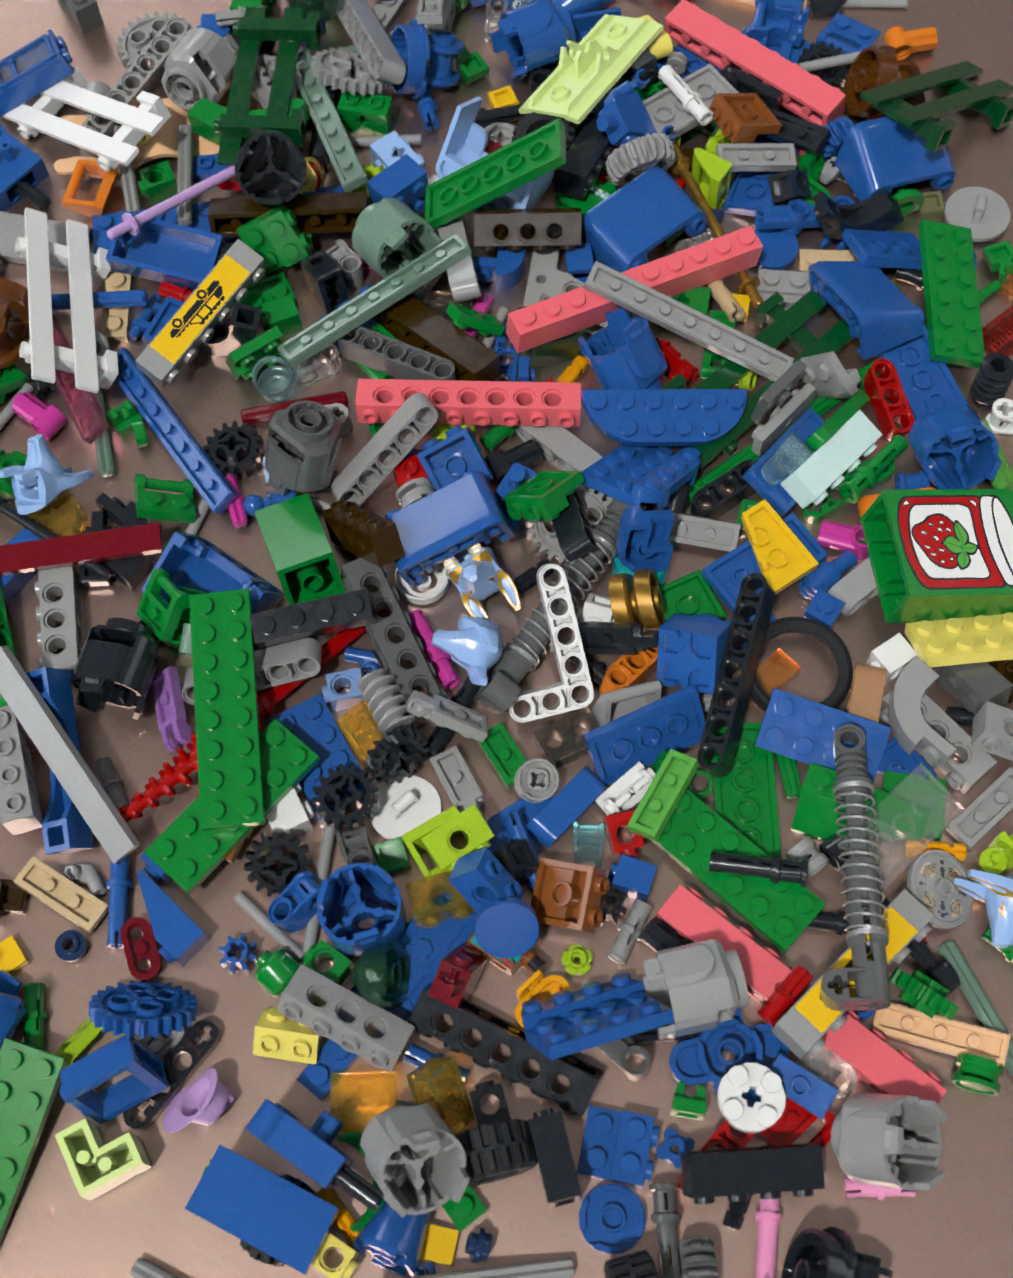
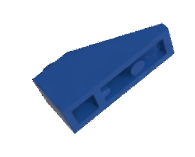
(170, 925)

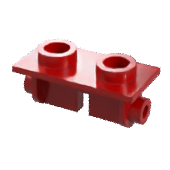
(675, 364)

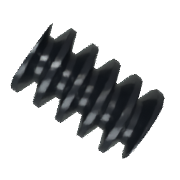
(991, 380)

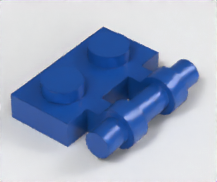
(162, 314)

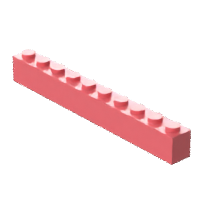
(667, 275)
(863, 1049)

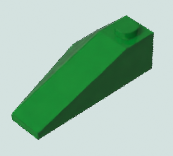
(816, 805)

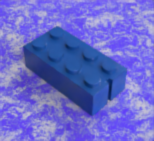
(165, 253)

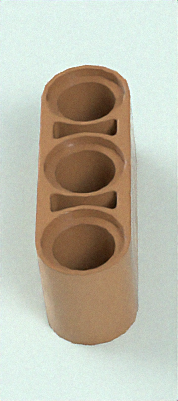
(866, 691)

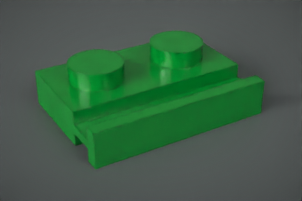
(267, 290)

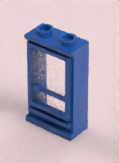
(33, 70)

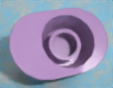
(198, 1103)

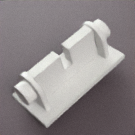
(626, 790)

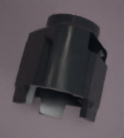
(259, 181)
(116, 665)

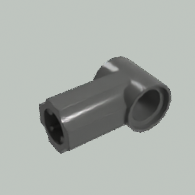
(623, 1049)

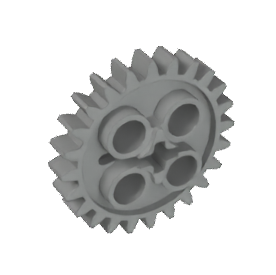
(139, 36)
(334, 69)
(548, 540)

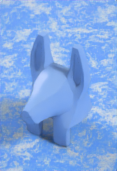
(41, 478)
(473, 646)

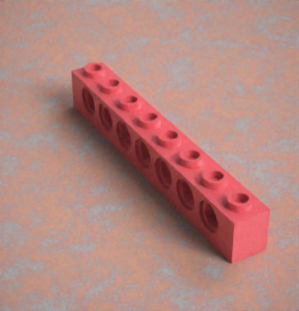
(474, 401)

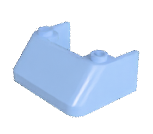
(467, 143)

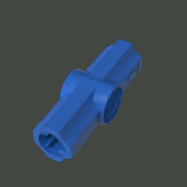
(789, 218)

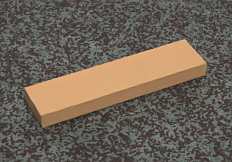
(941, 1033)

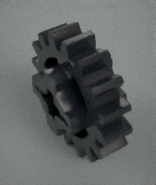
(833, 76)
(236, 446)
(397, 755)
(344, 782)
(267, 865)

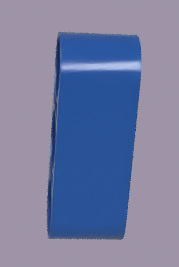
(566, 807)

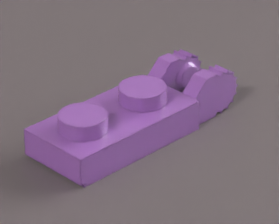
(170, 709)

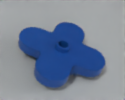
(701, 1060)

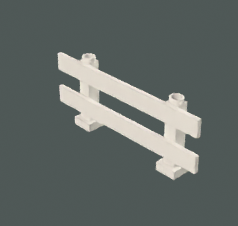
(111, 151)
(84, 270)

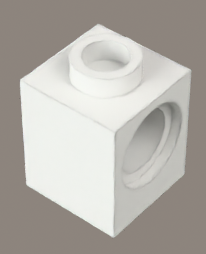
(893, 656)

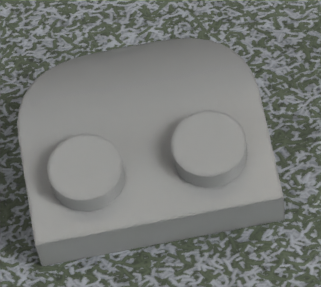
(829, 376)

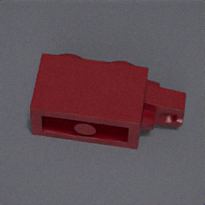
(458, 976)

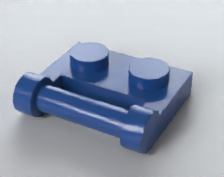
(848, 34)

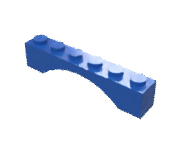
(62, 825)

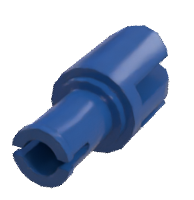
(826, 574)

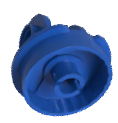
(416, 48)

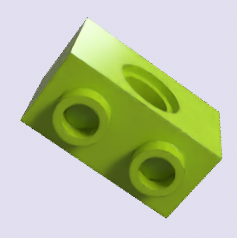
(468, 822)

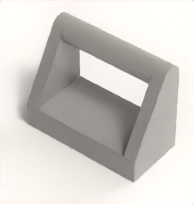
(631, 700)

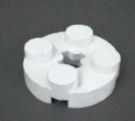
(735, 1108)

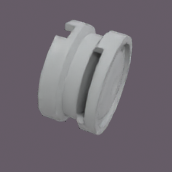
(414, 491)
(536, 780)

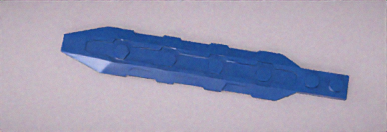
(424, 953)

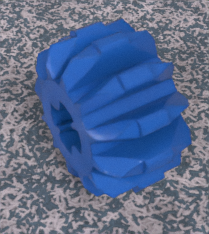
(839, 129)

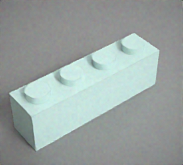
(831, 460)

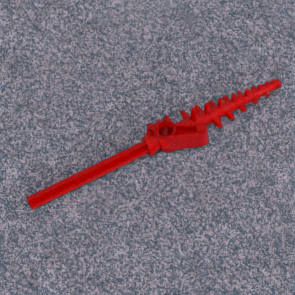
(187, 763)

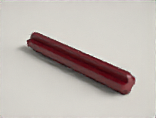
(265, 412)

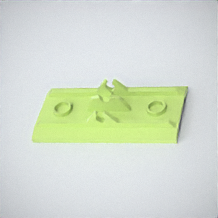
(592, 67)

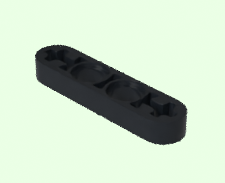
(175, 1077)

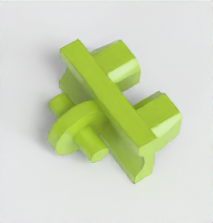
(998, 855)

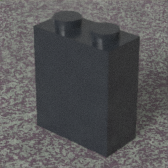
(554, 1158)

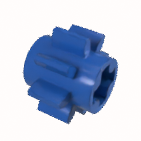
(229, 953)

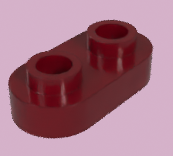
(140, 949)

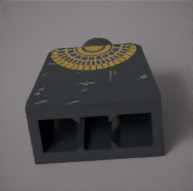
(322, 271)

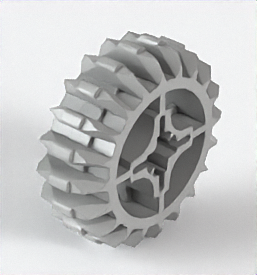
(639, 156)

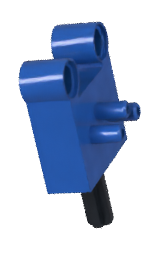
(20, 174)
(312, 1150)

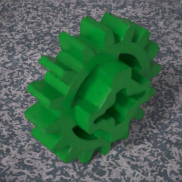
(923, 993)

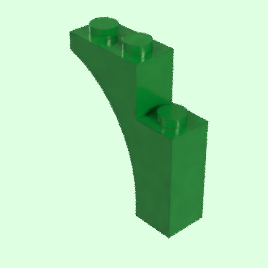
(205, 111)

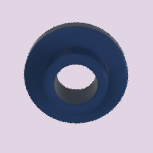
(76, 952)
(478, 1245)

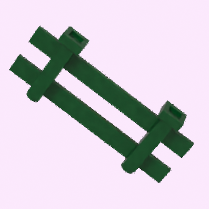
(251, 31)
(964, 94)
(783, 326)

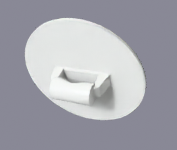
(404, 806)

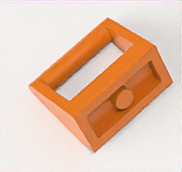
(84, 207)

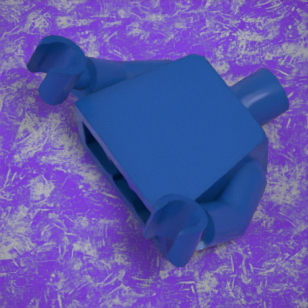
(625, 114)

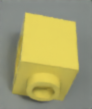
(349, 1264)

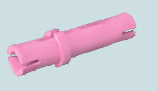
(767, 1237)

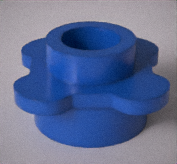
(672, 1138)

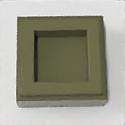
(933, 205)

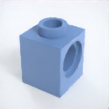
(340, 679)

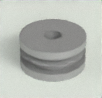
(677, 61)

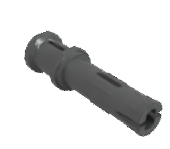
(667, 1227)

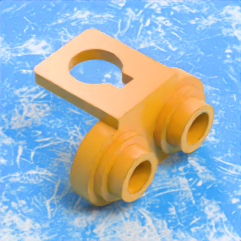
(540, 989)

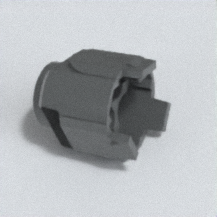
(312, 435)

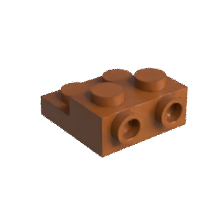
(743, 116)
(569, 895)

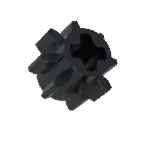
(612, 898)

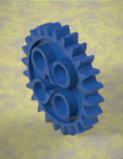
(143, 1009)

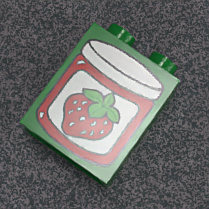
(941, 553)

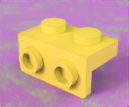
(284, 1038)

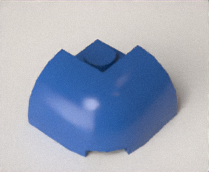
(644, 539)

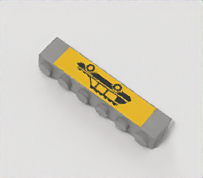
(200, 314)
(810, 1019)

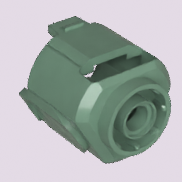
(382, 234)

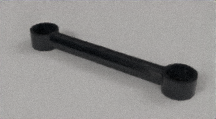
(921, 954)

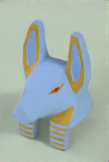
(478, 577)
(997, 895)

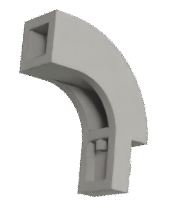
(906, 715)

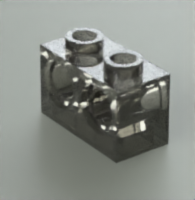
(573, 745)

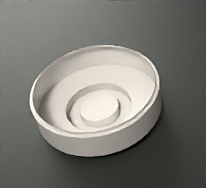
(429, 596)

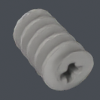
(383, 702)

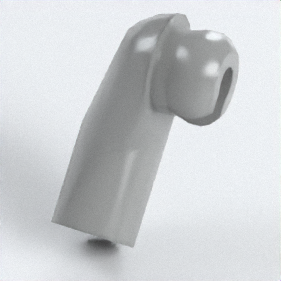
(86, 875)

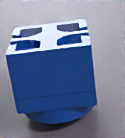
(691, 651)

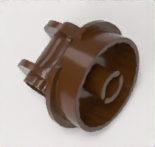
(873, 69)
(13, 320)

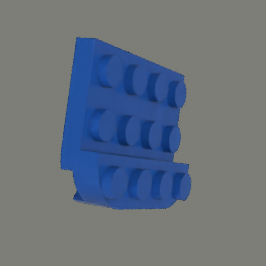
(643, 473)
(591, 1016)

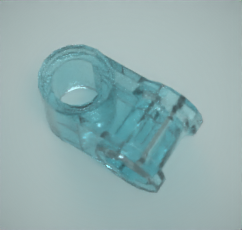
(786, 459)
(588, 843)

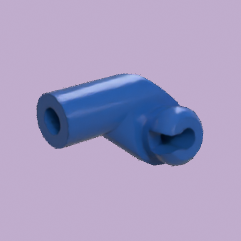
(366, 659)

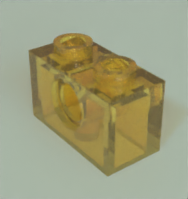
(422, 896)
(442, 1087)

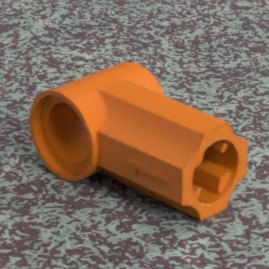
(911, 41)

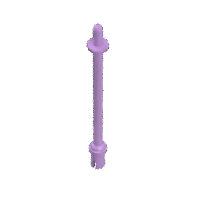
(131, 224)

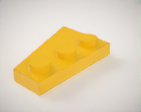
(776, 548)

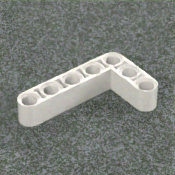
(562, 652)

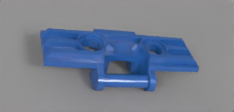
(787, 24)

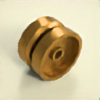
(637, 600)

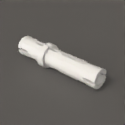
(690, 100)

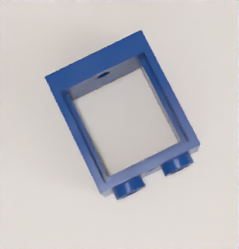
(123, 1054)

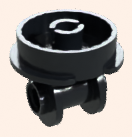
(830, 1255)

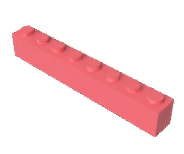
(726, 45)

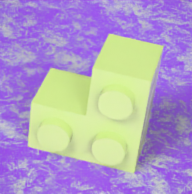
(100, 1166)

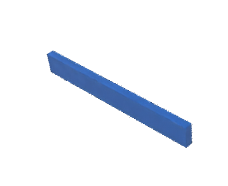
(174, 434)

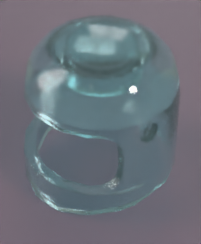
(276, 382)

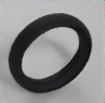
(829, 639)

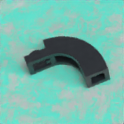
(874, 213)
(234, 331)
(130, 570)

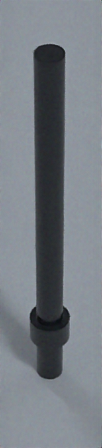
(44, 533)

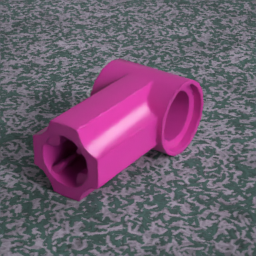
(42, 418)
(843, 538)

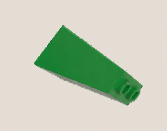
(300, 550)

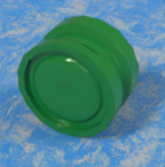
(977, 1074)

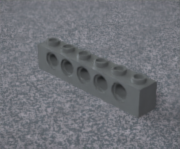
(358, 575)

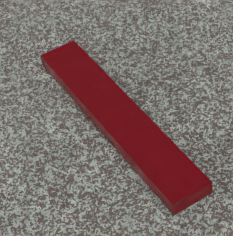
(80, 549)

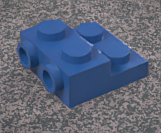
(452, 457)
(617, 1146)

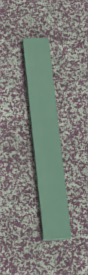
(329, 125)
(374, 300)

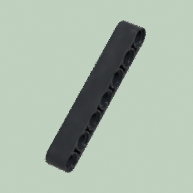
(740, 687)

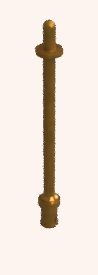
(681, 167)

